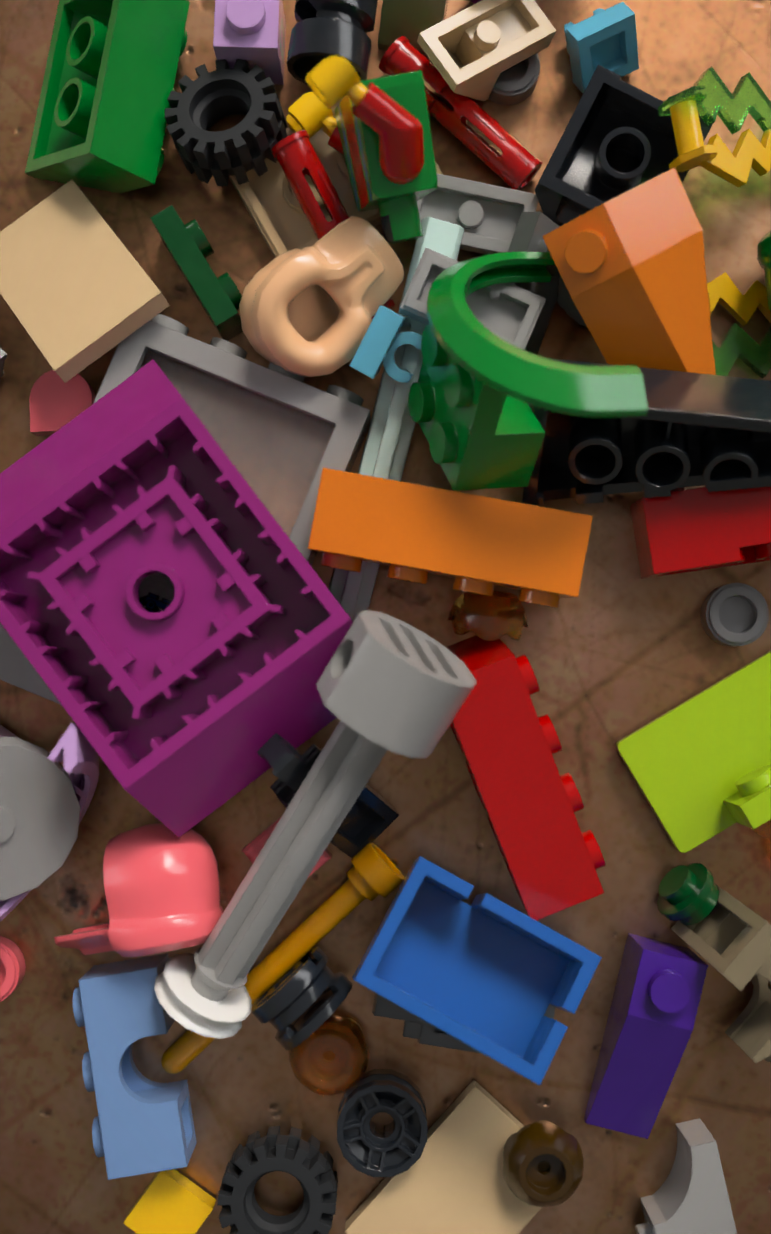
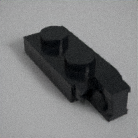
(364, 821)

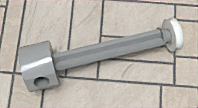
(391, 694)

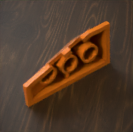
(641, 277)

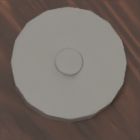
(35, 816)

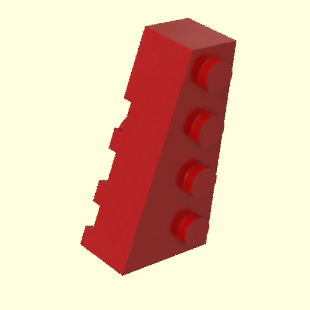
(701, 530)
(520, 784)

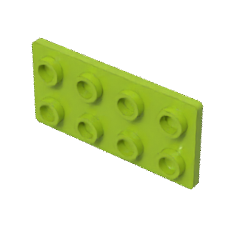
(708, 758)

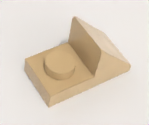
(484, 42)

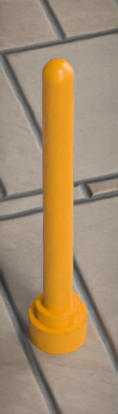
(370, 876)

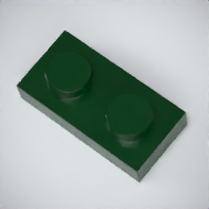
(189, 249)

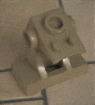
(739, 948)

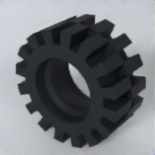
(218, 96)
(282, 1154)

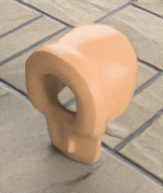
(294, 319)

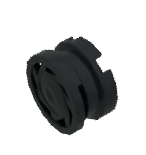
(302, 999)

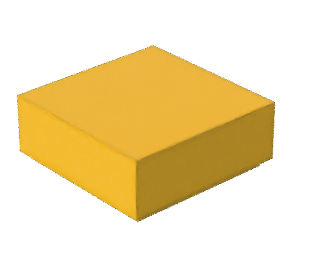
(170, 1206)

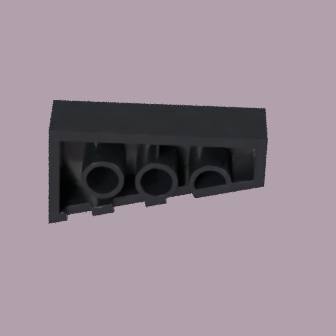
(693, 435)

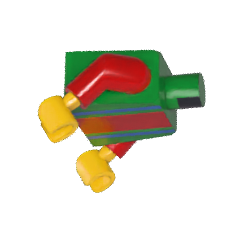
(380, 132)

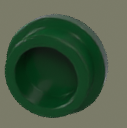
(687, 894)

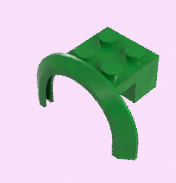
(479, 386)

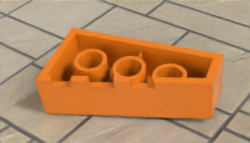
(449, 535)

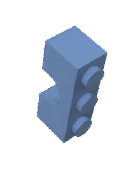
(139, 1121)

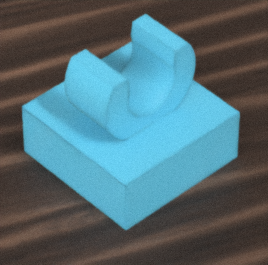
(602, 40)
(381, 344)

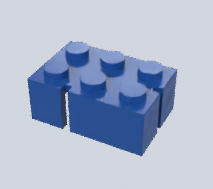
(476, 969)

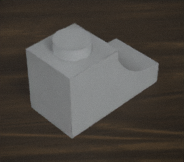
(695, 1191)

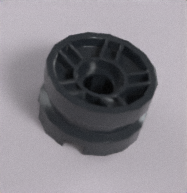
(402, 1140)

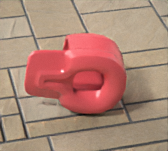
(157, 894)

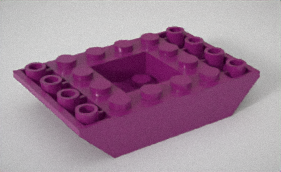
(236, 656)

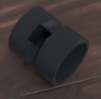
(330, 30)

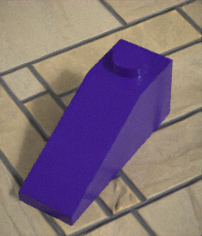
(644, 1034)

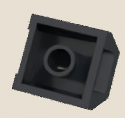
(607, 148)

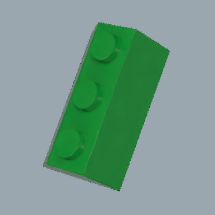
(107, 92)

